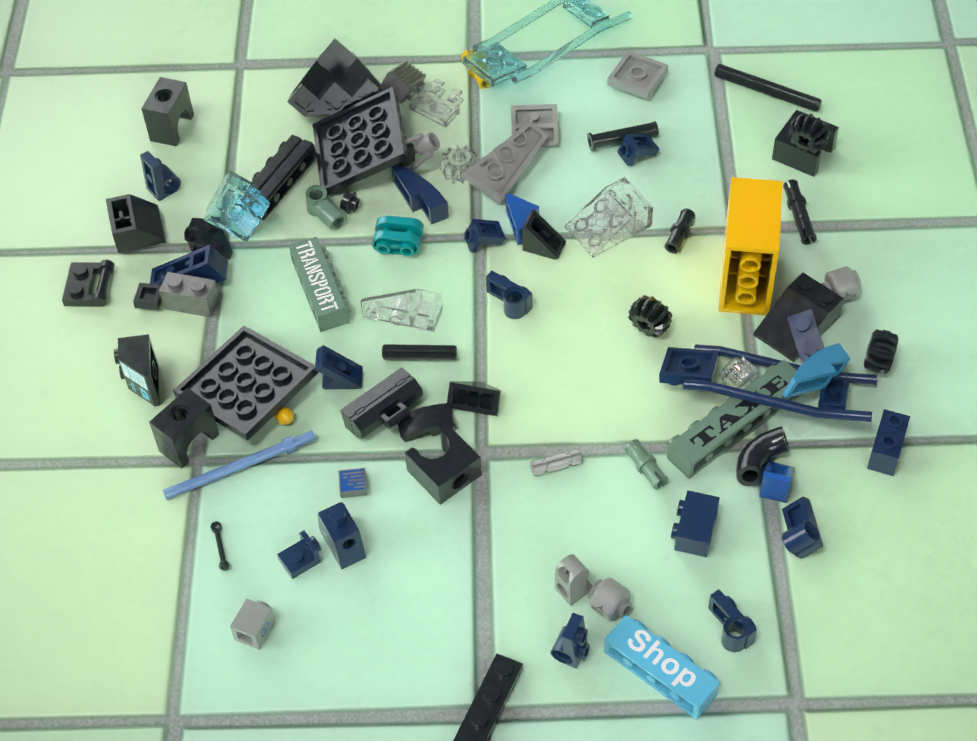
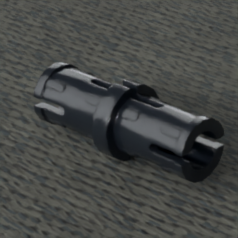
(680, 231)

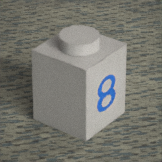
(253, 623)

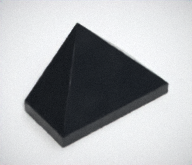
(474, 397)

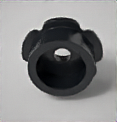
(349, 202)

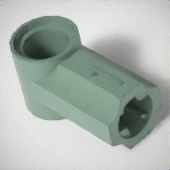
(324, 208)

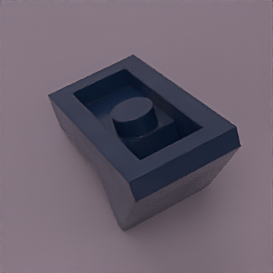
(337, 370)

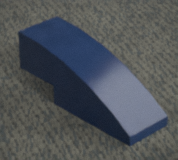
(420, 194)

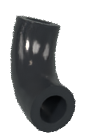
(757, 453)

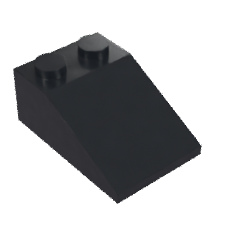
(799, 296)

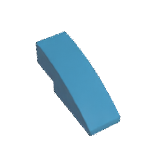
(817, 370)

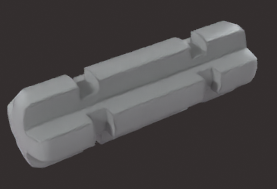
(556, 462)

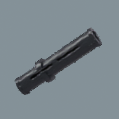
(796, 203)

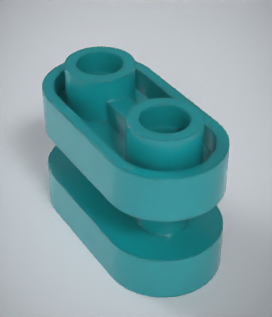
(398, 235)

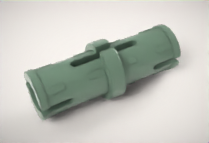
(646, 464)

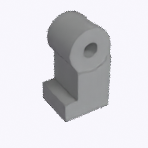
(572, 579)

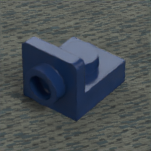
(636, 145)
(483, 232)
(300, 555)

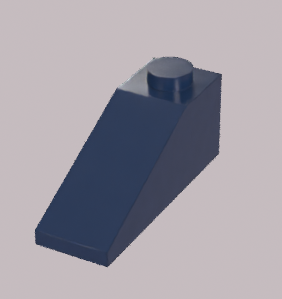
(200, 263)

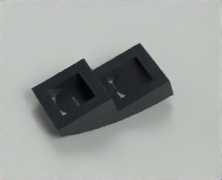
(426, 420)

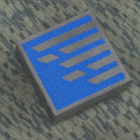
(352, 482)

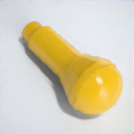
(284, 416)

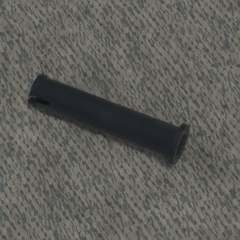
(617, 136)

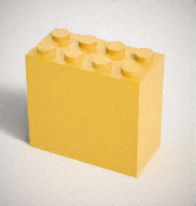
(750, 246)

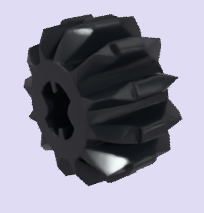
(808, 133)
(650, 316)
(881, 351)

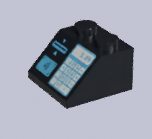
(139, 366)

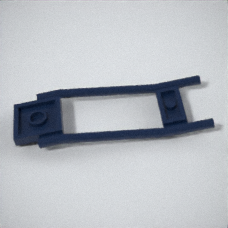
(698, 366)

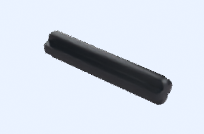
(419, 352)

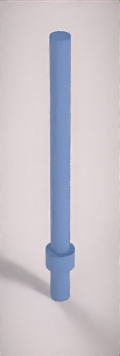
(287, 445)

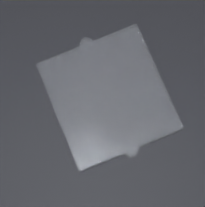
(798, 423)

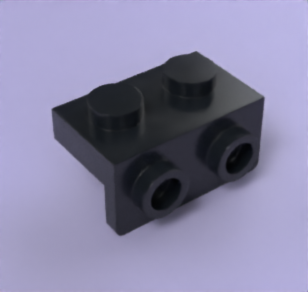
(202, 233)

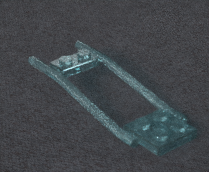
(497, 64)

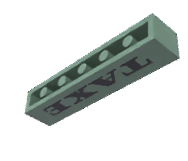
(728, 423)

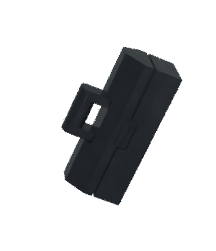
(382, 404)

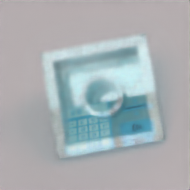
(236, 206)

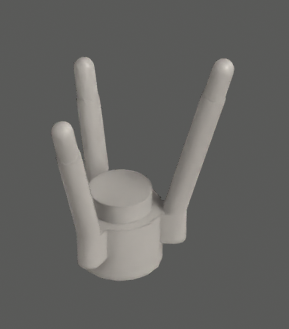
(425, 146)

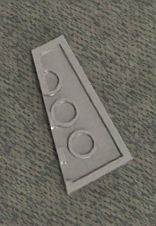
(503, 166)

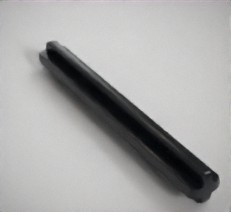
(767, 87)

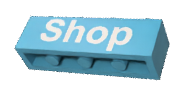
(662, 666)

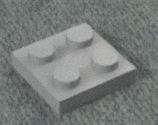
(637, 74)

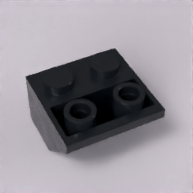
(134, 222)

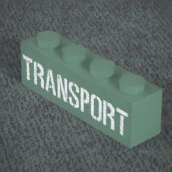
(319, 284)

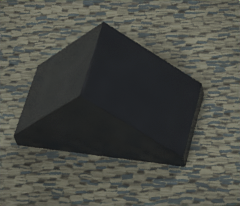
(541, 237)

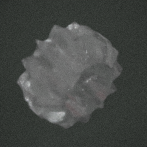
(456, 162)

